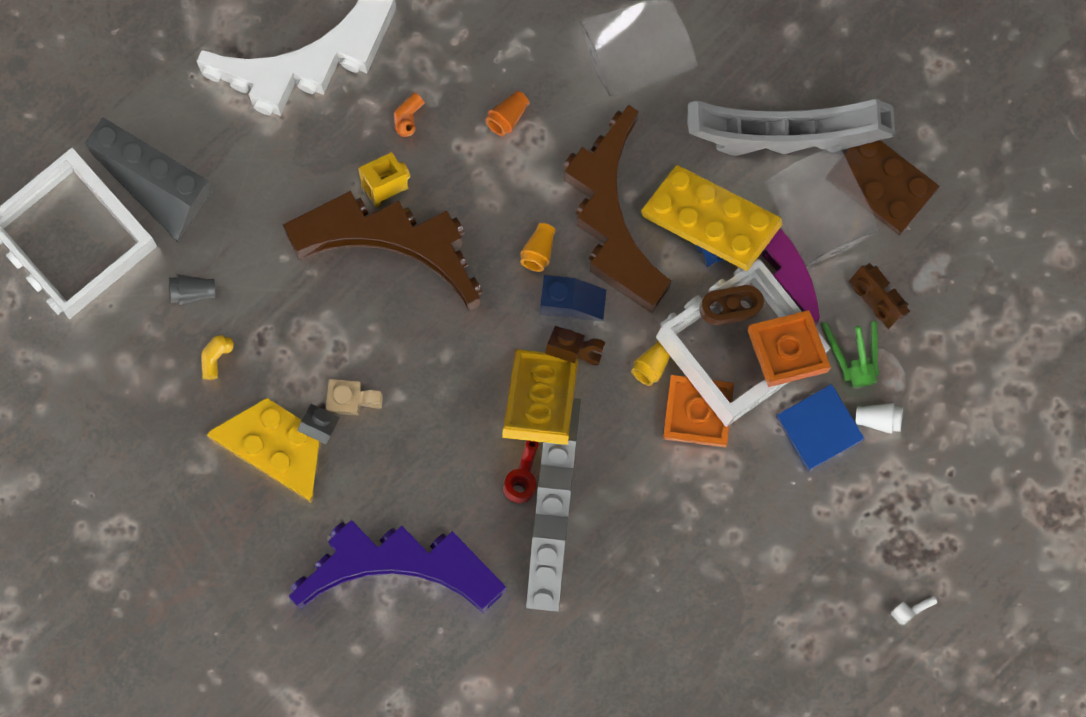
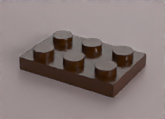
(890, 184)

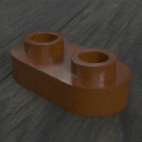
(729, 304)

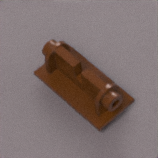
(870, 285)

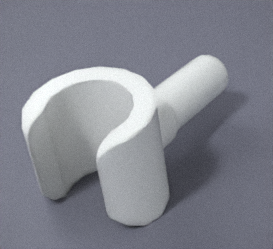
(904, 613)

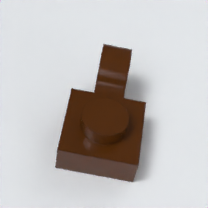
(571, 345)

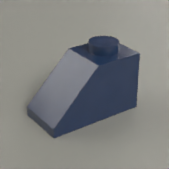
(572, 299)

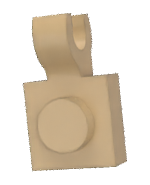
(347, 397)

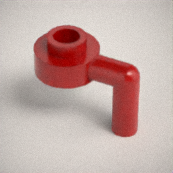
(522, 476)

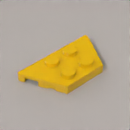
(270, 442)

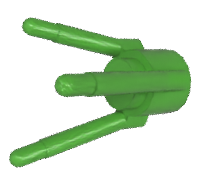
(863, 370)

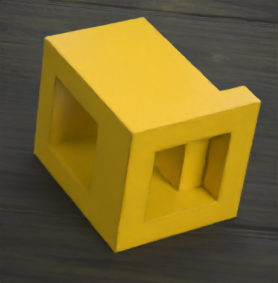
(383, 178)

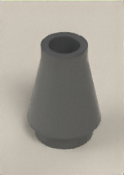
(189, 289)

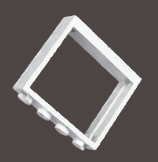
(36, 190)
(777, 300)

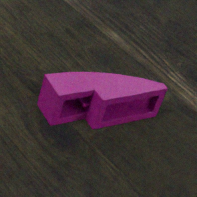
(792, 273)

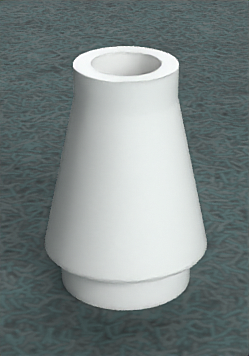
(881, 417)

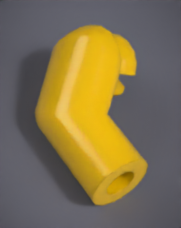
(211, 353)

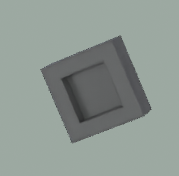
(318, 423)

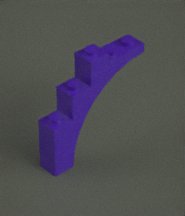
(400, 554)

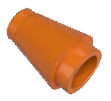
(507, 113)

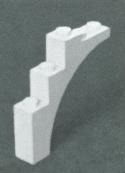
(311, 67)

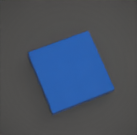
(820, 427)

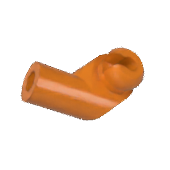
(405, 115)

